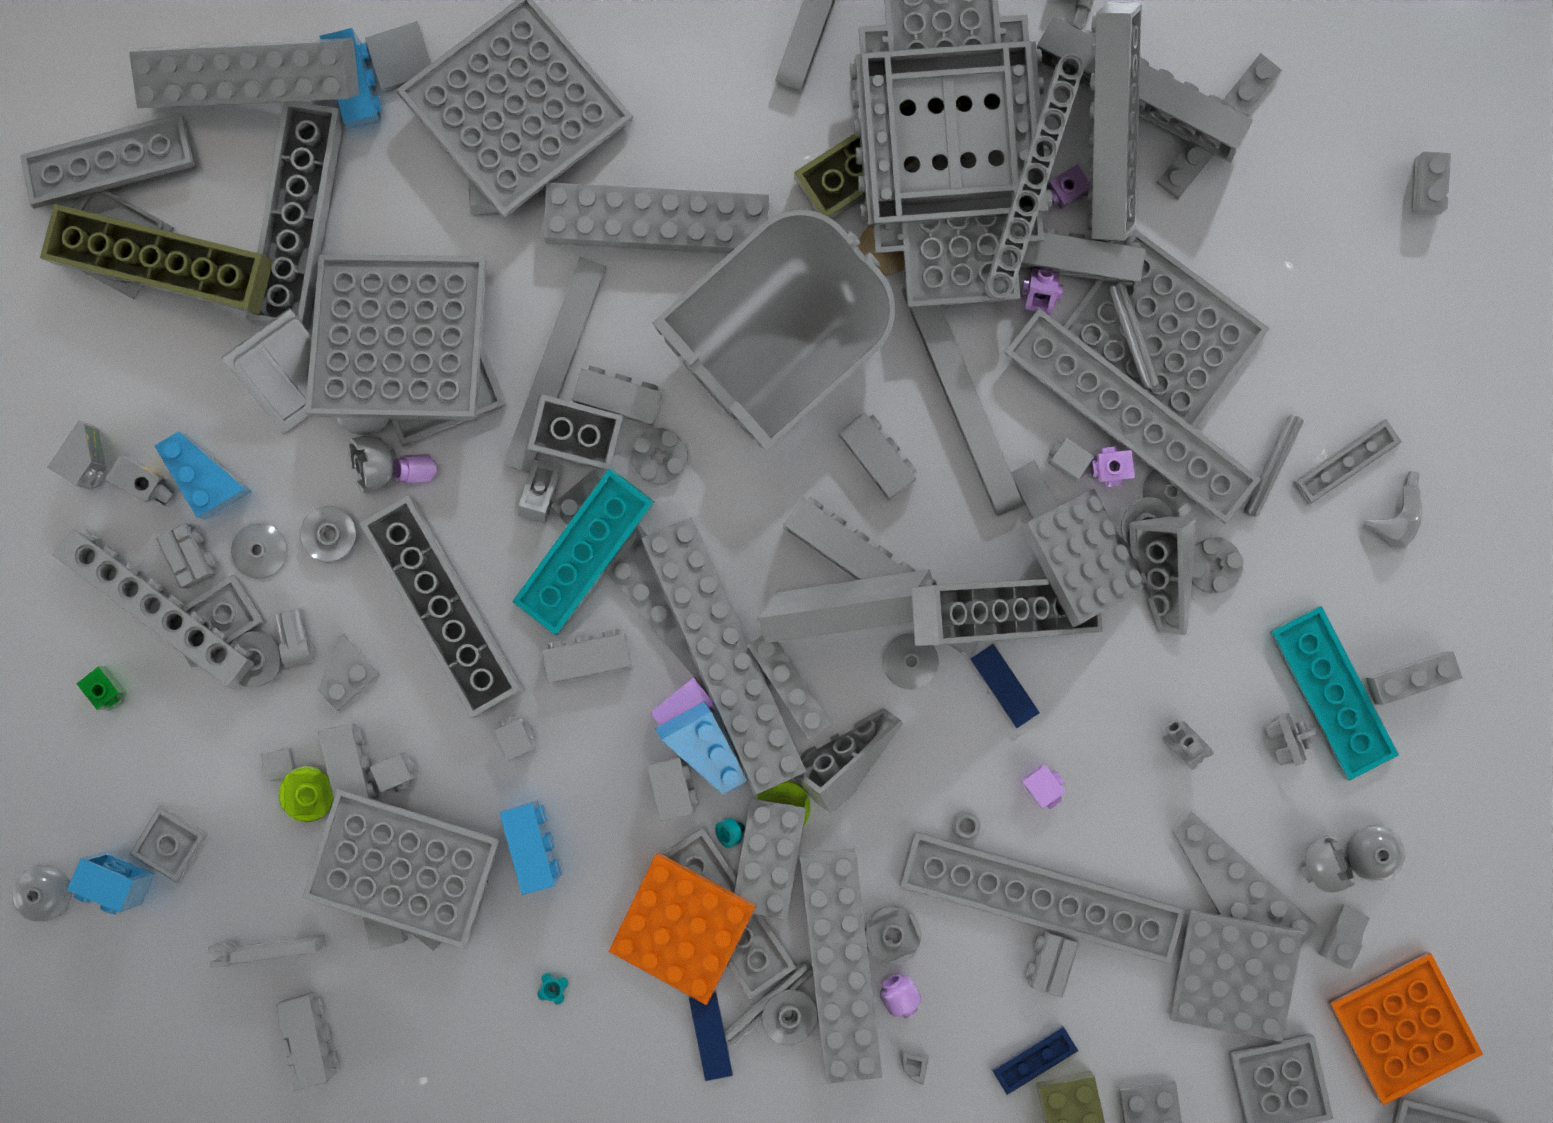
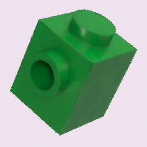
(101, 688)

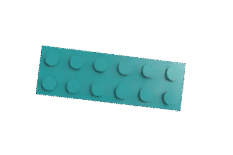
(583, 551)
(1334, 693)

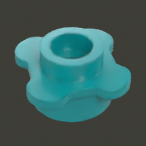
(559, 984)

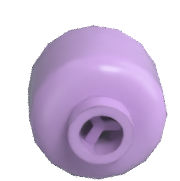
(900, 996)

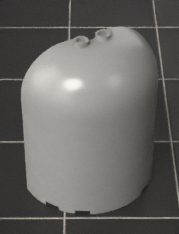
(781, 321)

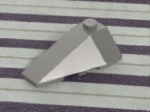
(1166, 563)

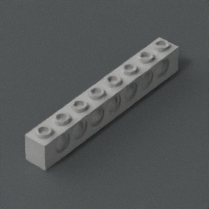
(73, 553)

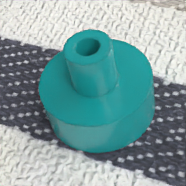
(729, 832)

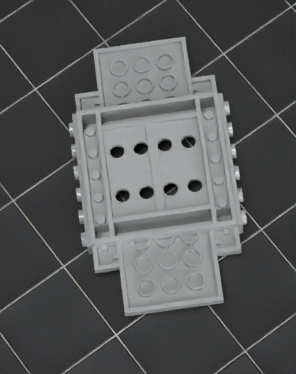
(953, 216)

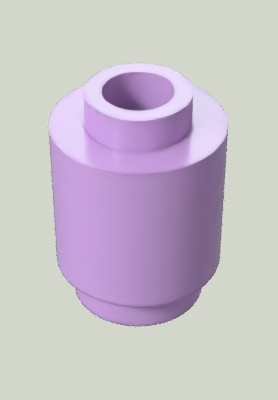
(414, 468)

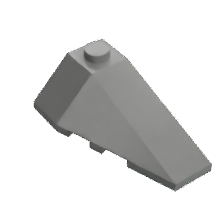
(844, 762)

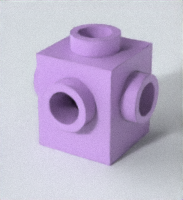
(1042, 290)
(1122, 465)

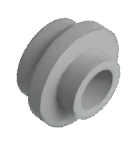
(975, 825)

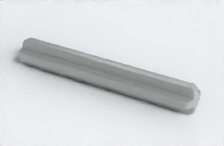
(1134, 336)
(1273, 465)
(754, 1015)

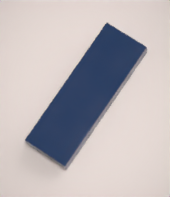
(1004, 685)
(711, 1038)
(1035, 1060)

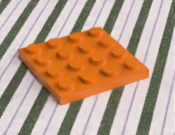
(682, 928)
(1406, 1028)

